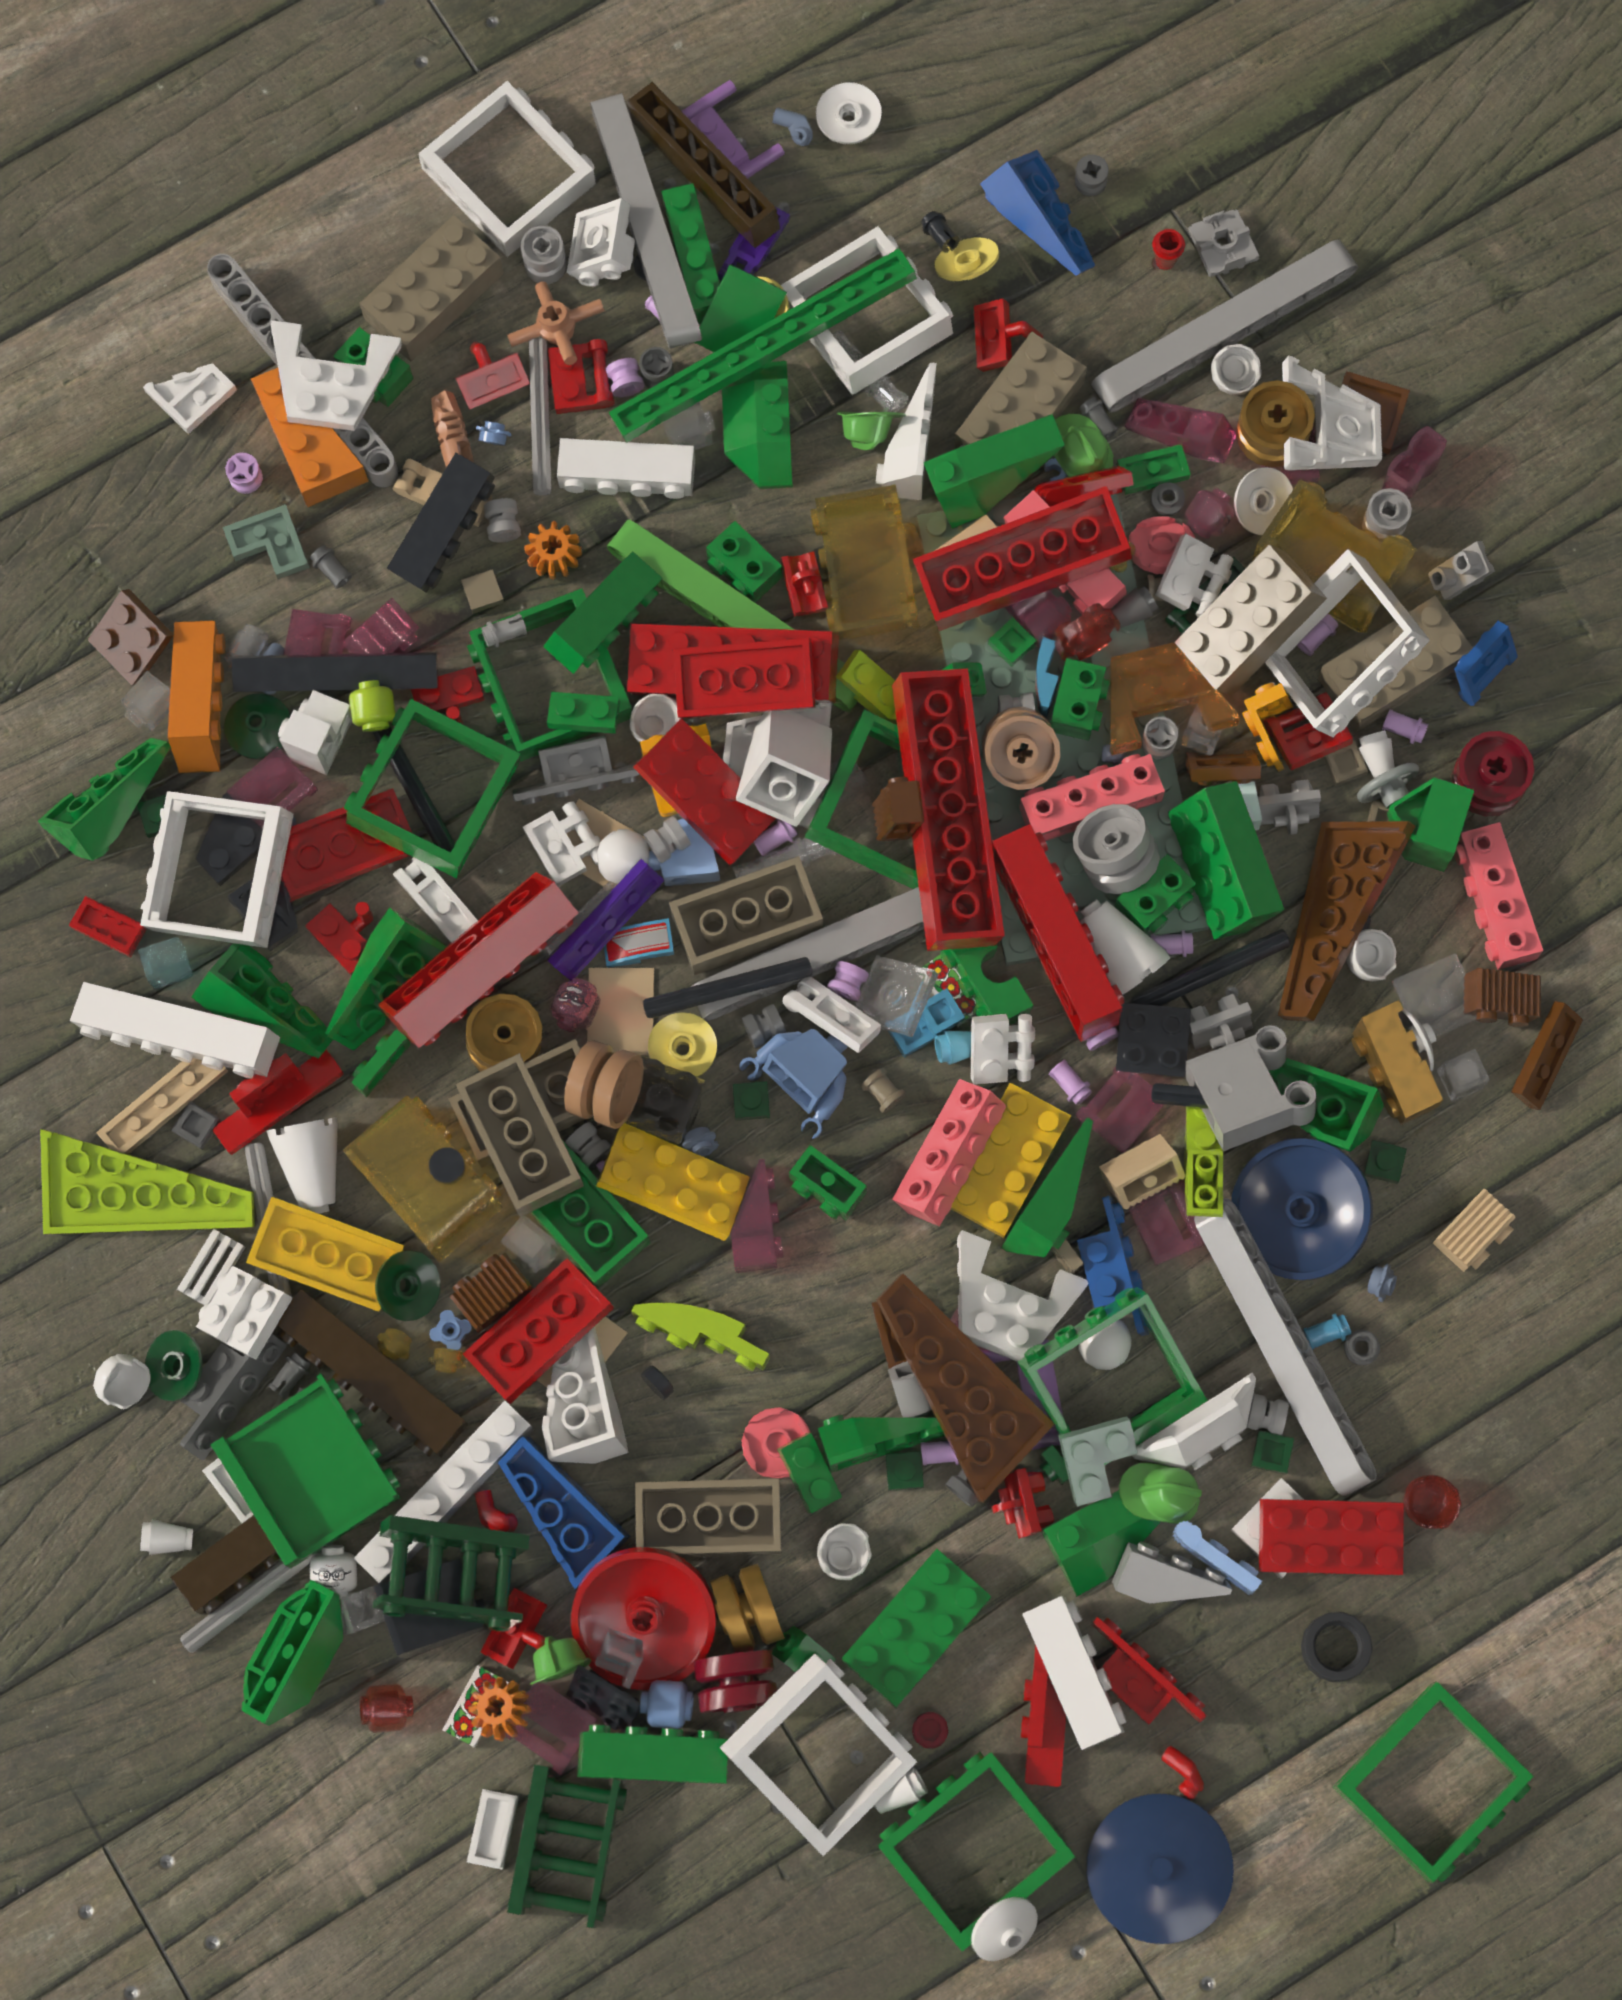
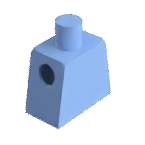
(689, 865)

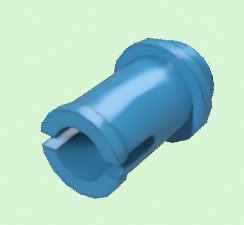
(1327, 1331)

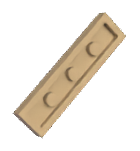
(158, 1105)

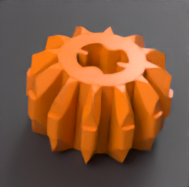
(542, 545)
(488, 1707)

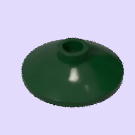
(260, 740)
(421, 1285)
(174, 1365)

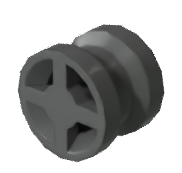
(1087, 182)

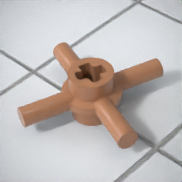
(555, 323)

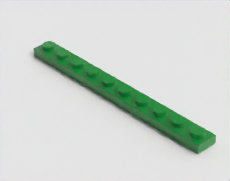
(763, 345)

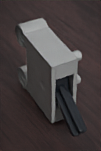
(1239, 1092)

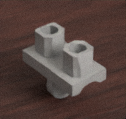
(1461, 571)
(1291, 807)
(1222, 1027)

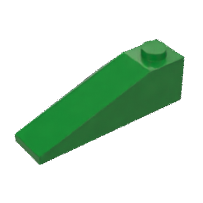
(984, 472)
(99, 814)
(388, 960)
(247, 991)
(1343, 1106)
(1052, 1205)
(867, 1438)
(1094, 1540)

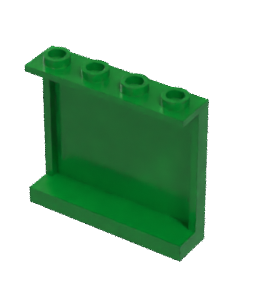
(308, 1471)

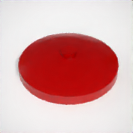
(651, 1599)

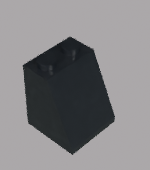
(421, 1633)

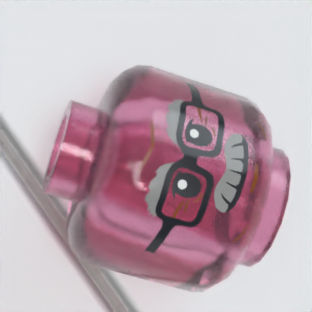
(1209, 513)
(575, 1005)

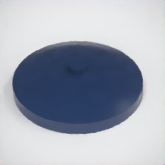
(1304, 1207)
(1159, 1868)

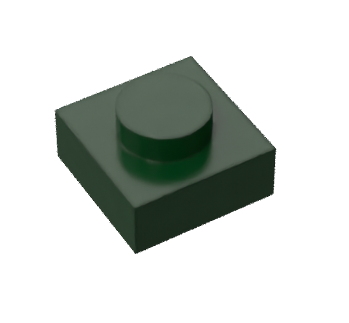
(150, 815)
(751, 1101)
(1385, 1162)
(1272, 1452)
(1054, 1466)
(904, 1471)

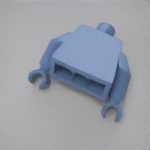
(806, 1069)

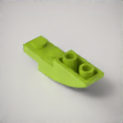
(869, 684)
(1202, 1167)
(689, 1323)

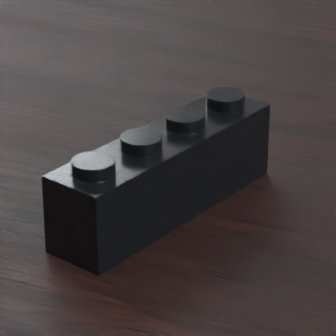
(441, 523)

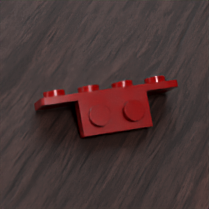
(271, 1098)
(1138, 1682)
(1043, 1728)

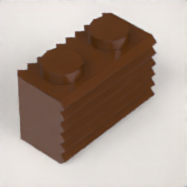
(898, 810)
(1502, 996)
(491, 1291)

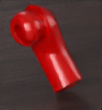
(490, 1516)
(1187, 1768)

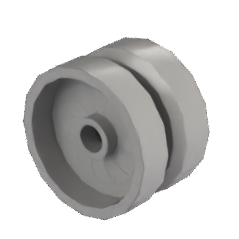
(1116, 848)

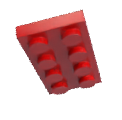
(744, 678)
(702, 791)
(331, 851)
(538, 1331)
(1331, 1536)

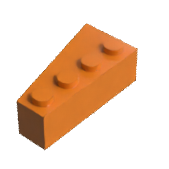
(314, 453)
(196, 696)

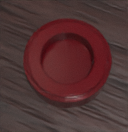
(930, 1730)

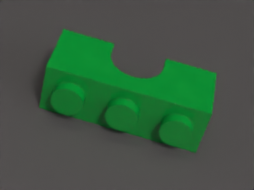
(991, 997)

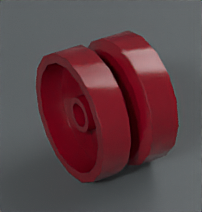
(1506, 759)
(735, 1677)

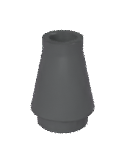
(1135, 607)

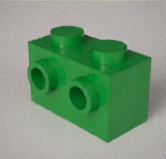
(397, 378)
(743, 562)
(1078, 699)
(1159, 896)
(828, 1183)

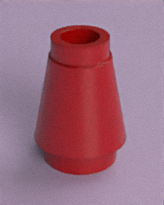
(1167, 248)

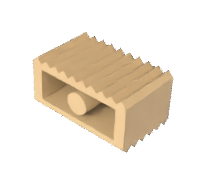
(1142, 1171)
(1475, 1230)

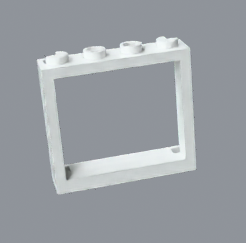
(543, 212)
(895, 352)
(1335, 585)
(266, 876)
(777, 1709)

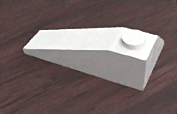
(910, 442)
(582, 1408)

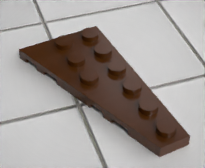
(1342, 888)
(973, 1400)

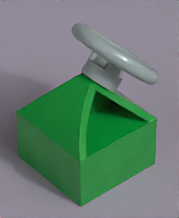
(1434, 808)

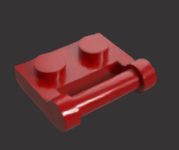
(570, 383)
(1304, 743)

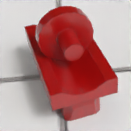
(804, 584)
(1019, 1504)

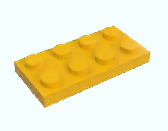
(1010, 1161)
(673, 1181)
(321, 1252)

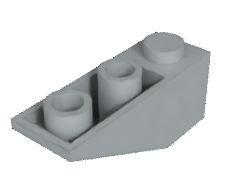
(1164, 1579)

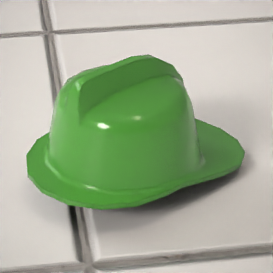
(867, 428)
(1084, 447)
(1160, 1493)
(557, 1659)

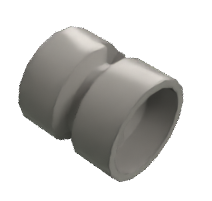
(543, 254)
(1387, 513)

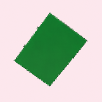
(738, 308)

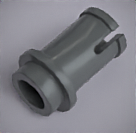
(1094, 411)
(330, 566)
(291, 1373)

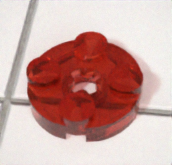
(1087, 633)

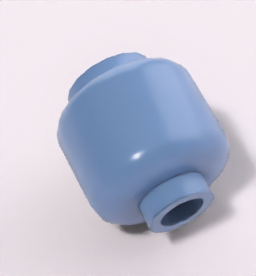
(667, 1704)

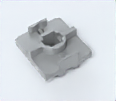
(1220, 258)

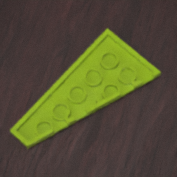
(111, 1191)

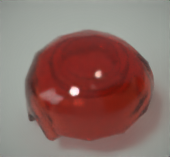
(1432, 1502)

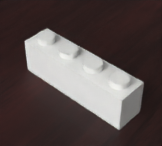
(626, 467)
(1074, 1673)

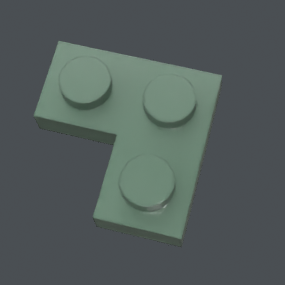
(269, 532)
(1087, 1452)

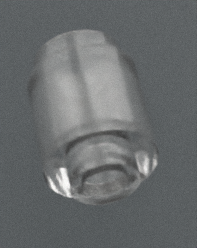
(247, 642)

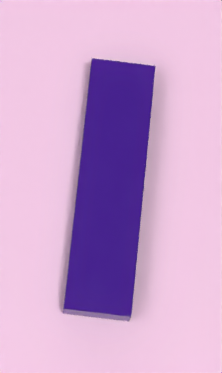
(606, 920)

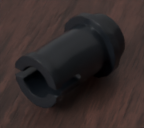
(935, 225)

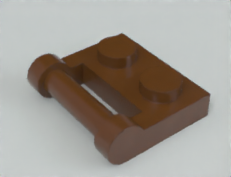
(1213, 768)

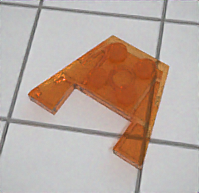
(1157, 682)

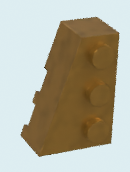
(1396, 1064)

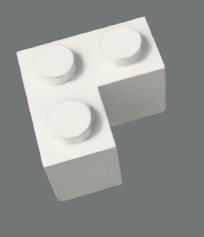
(315, 731)

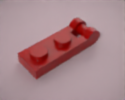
(1071, 487)

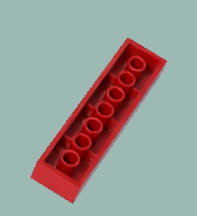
(955, 840)

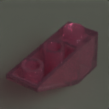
(1199, 431)
(752, 1232)

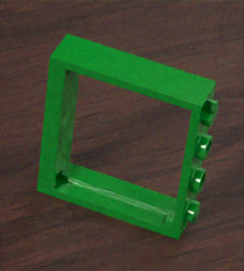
(535, 618)
(887, 733)
(405, 841)
(1155, 1417)
(947, 1790)
(1468, 1839)

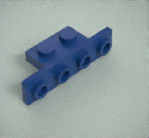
(1109, 1264)

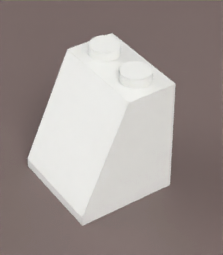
(786, 765)

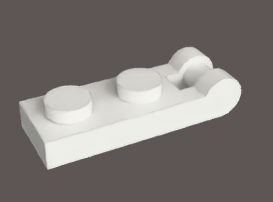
(436, 899)
(832, 1013)

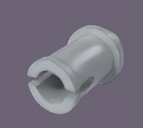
(503, 630)

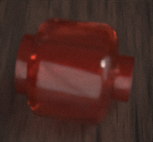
(385, 1708)

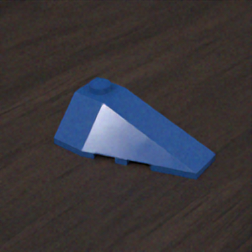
(1027, 197)

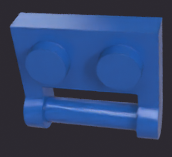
(1485, 662)

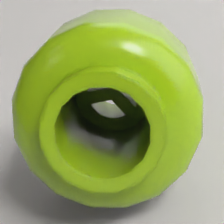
(372, 706)

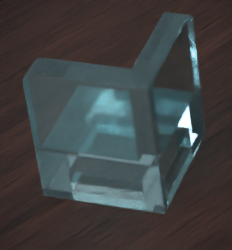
(165, 962)
(621, 1655)

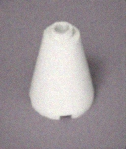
(1124, 946)
(309, 1161)

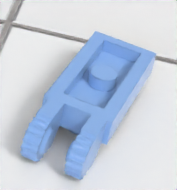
(1215, 1557)

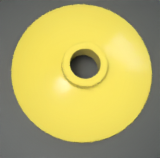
(967, 260)
(683, 1030)

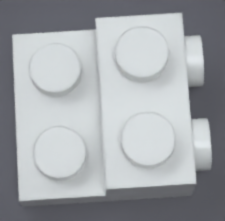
(601, 243)
(243, 1312)

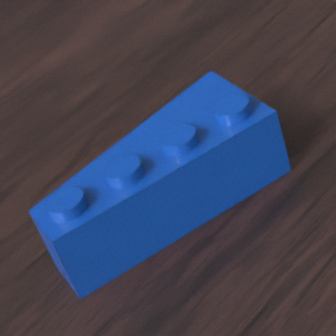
(562, 1510)

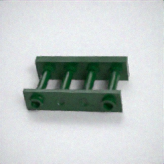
(471, 1544)
(531, 1858)

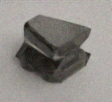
(667, 1101)

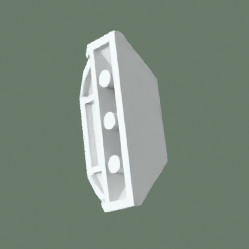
(1202, 1430)

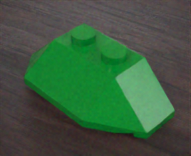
(759, 425)
(293, 1654)

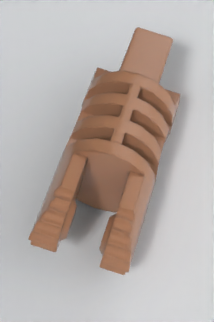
(450, 427)

